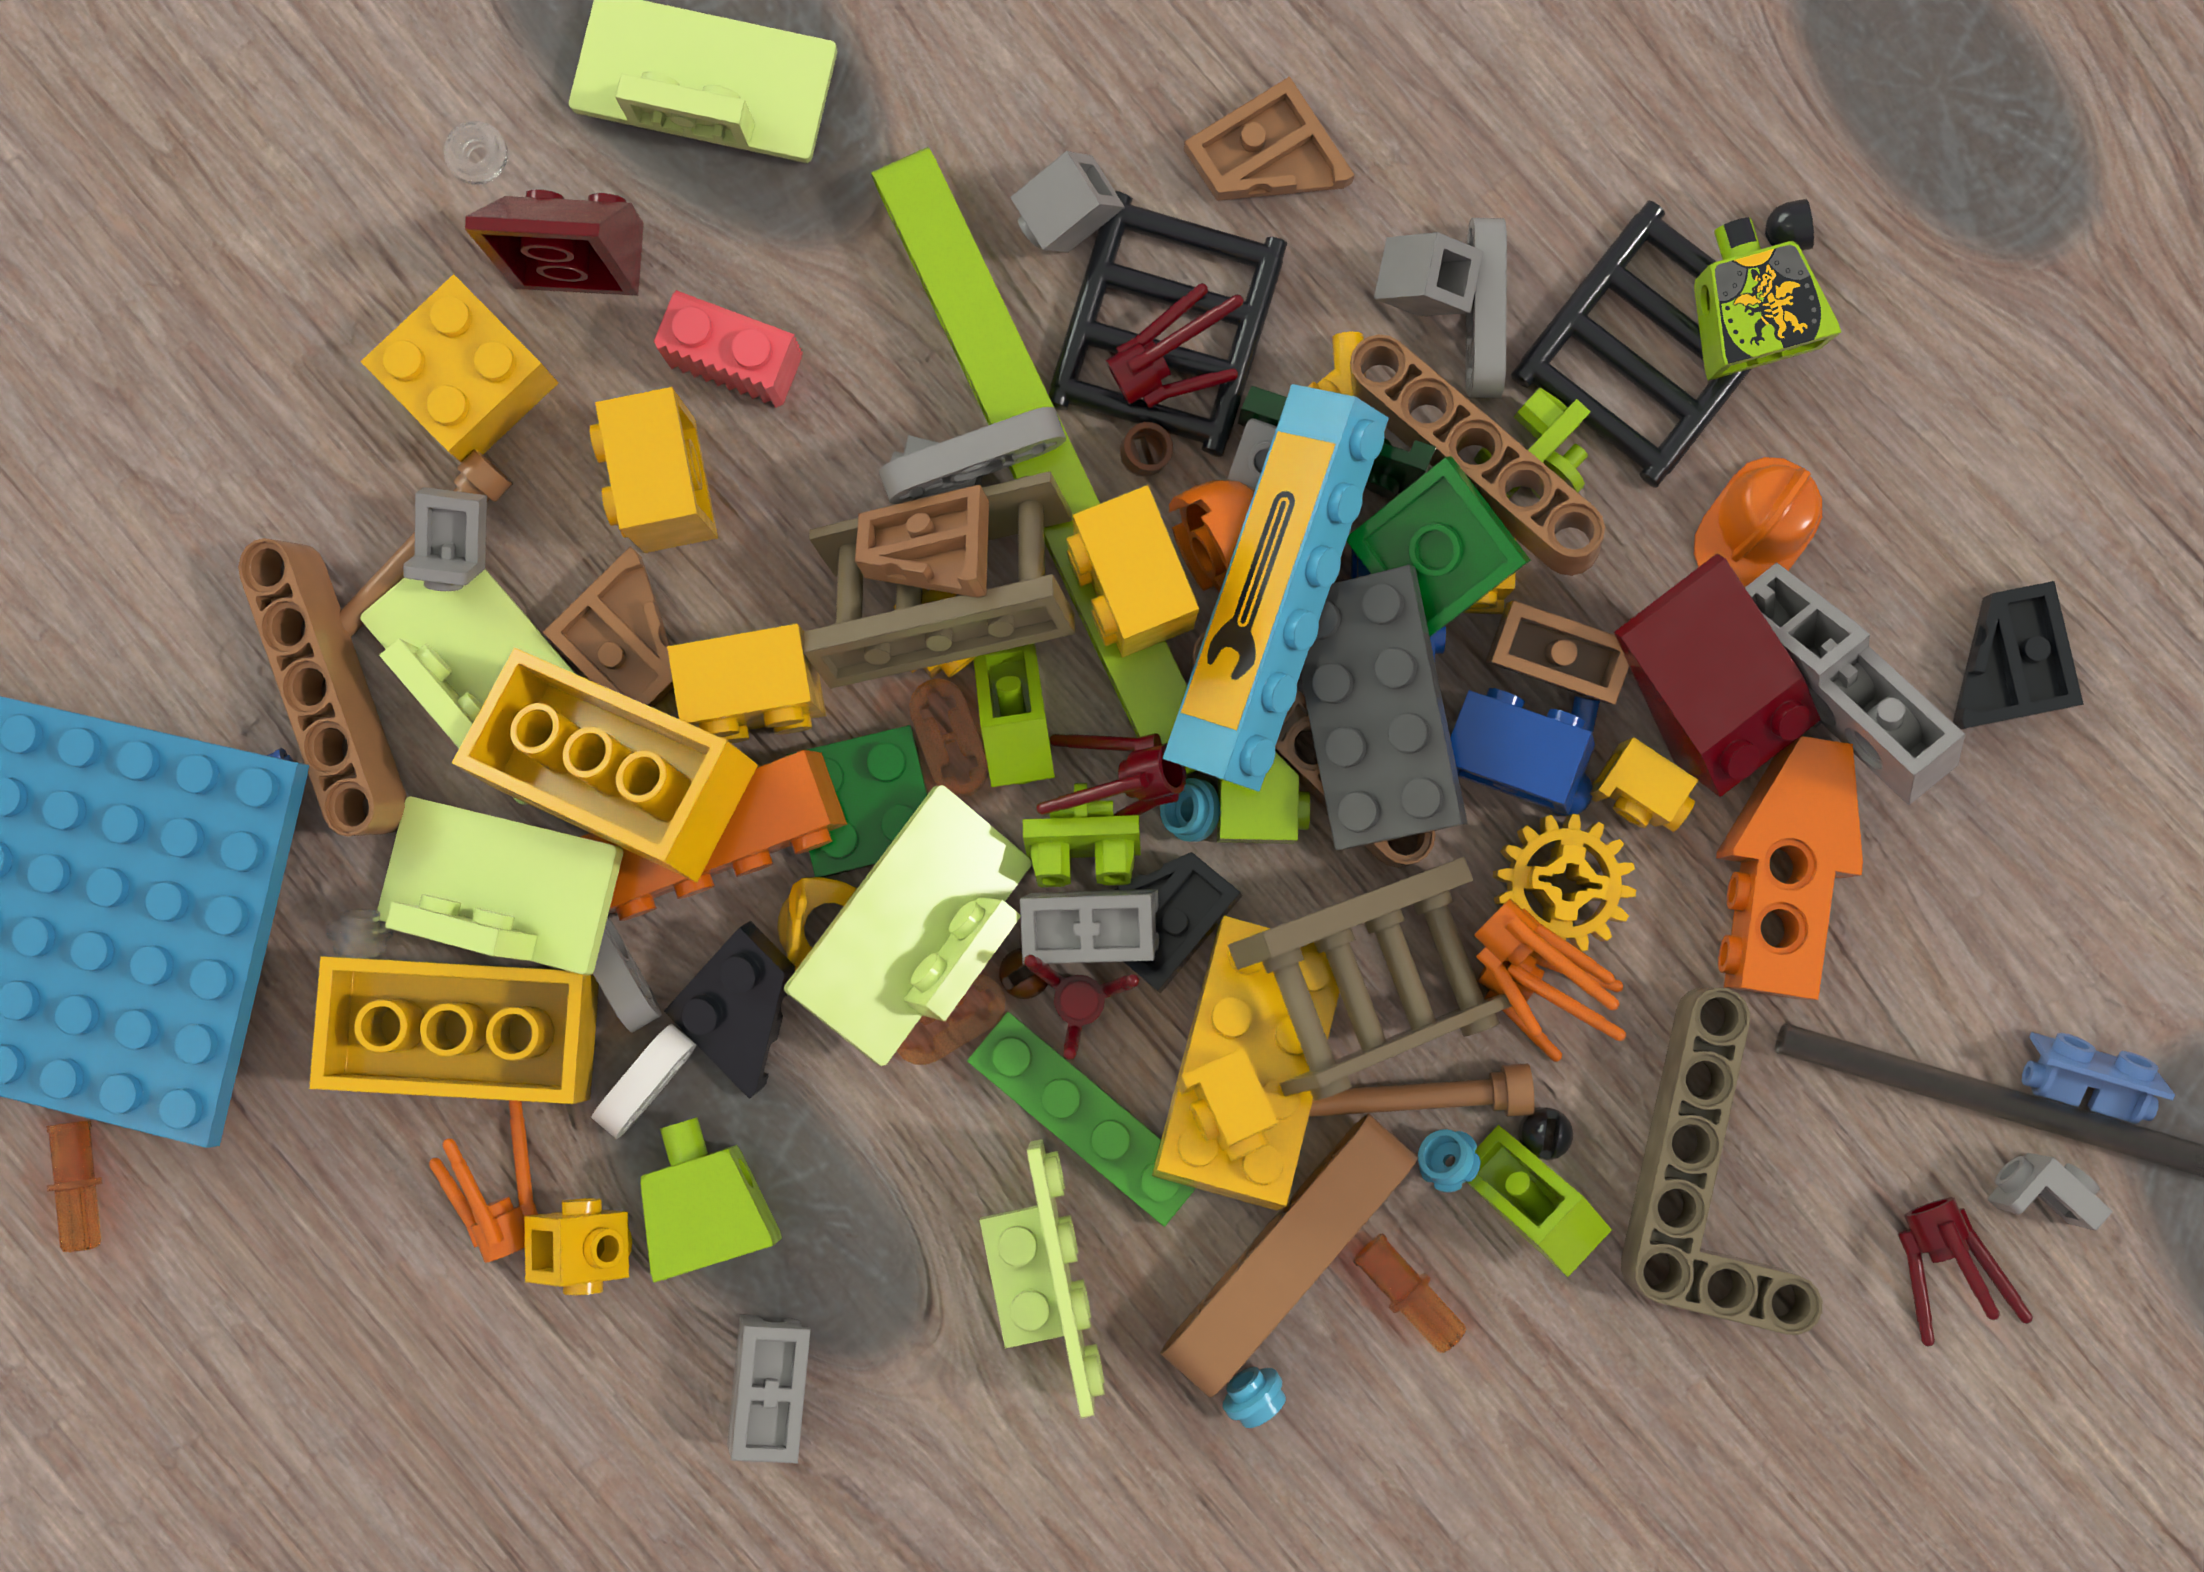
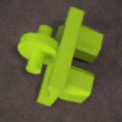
(1551, 425)
(1081, 833)

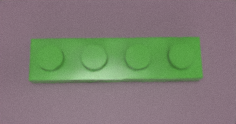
(1078, 1114)

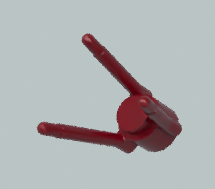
(1140, 361)
(1140, 776)
(1078, 998)
(1947, 1234)

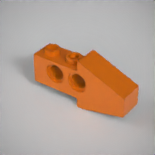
(1812, 814)

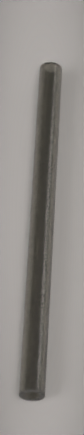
(1991, 1099)

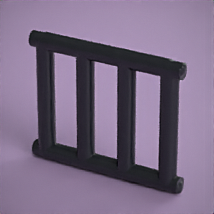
(1104, 273)
(1574, 322)

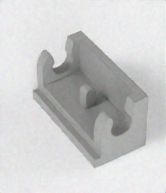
(1090, 926)
(768, 1390)

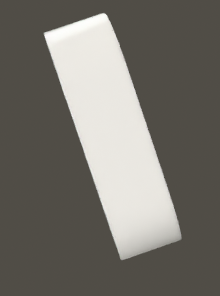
(643, 1081)

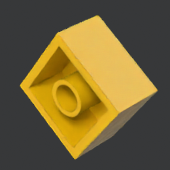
(459, 371)
(653, 470)
(1133, 572)
(747, 683)

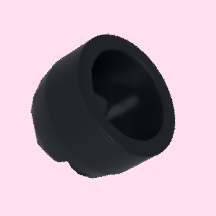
(1791, 223)
(1533, 1132)

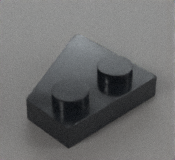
(2018, 659)
(1189, 910)
(736, 1006)

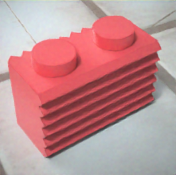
(728, 348)

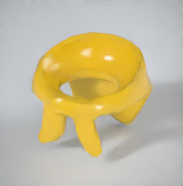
(803, 898)

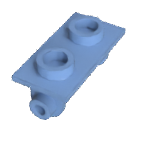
(2121, 1083)

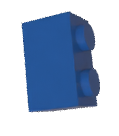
(1521, 750)

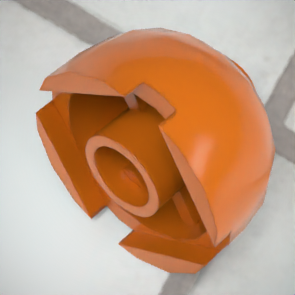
(1210, 527)

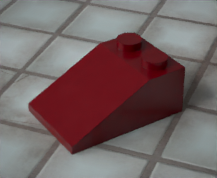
(562, 242)
(1716, 677)

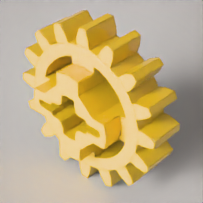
(1569, 855)

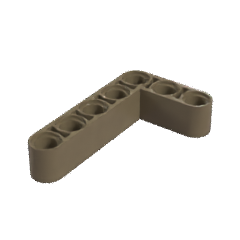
(1695, 1178)

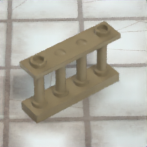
(953, 627)
(1331, 933)

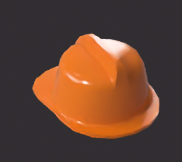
(1761, 518)

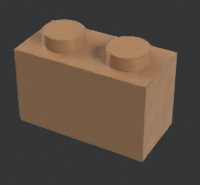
(1559, 652)

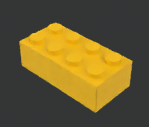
(606, 763)
(1247, 1012)
(454, 1030)

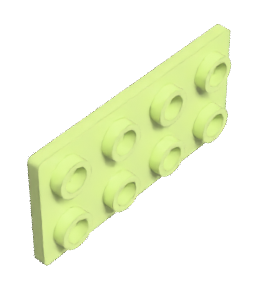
(703, 77)
(453, 645)
(499, 886)
(913, 928)
(1033, 1280)

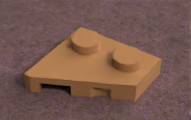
(1268, 149)
(928, 542)
(618, 633)

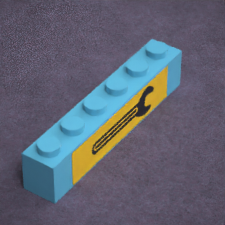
(1276, 586)

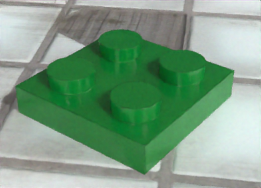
(1447, 536)
(878, 791)

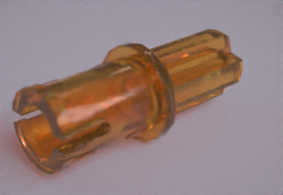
(74, 1186)
(1410, 1293)

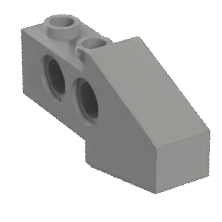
(1857, 690)

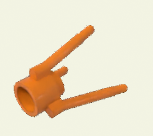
(1513, 936)
(1528, 980)
(498, 1225)

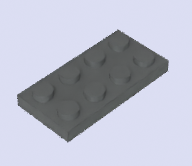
(1380, 714)

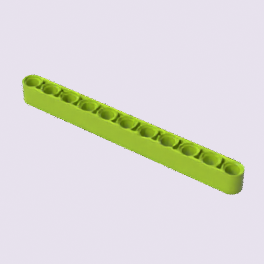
(1007, 386)

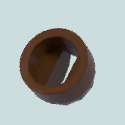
(1155, 445)
(1026, 989)

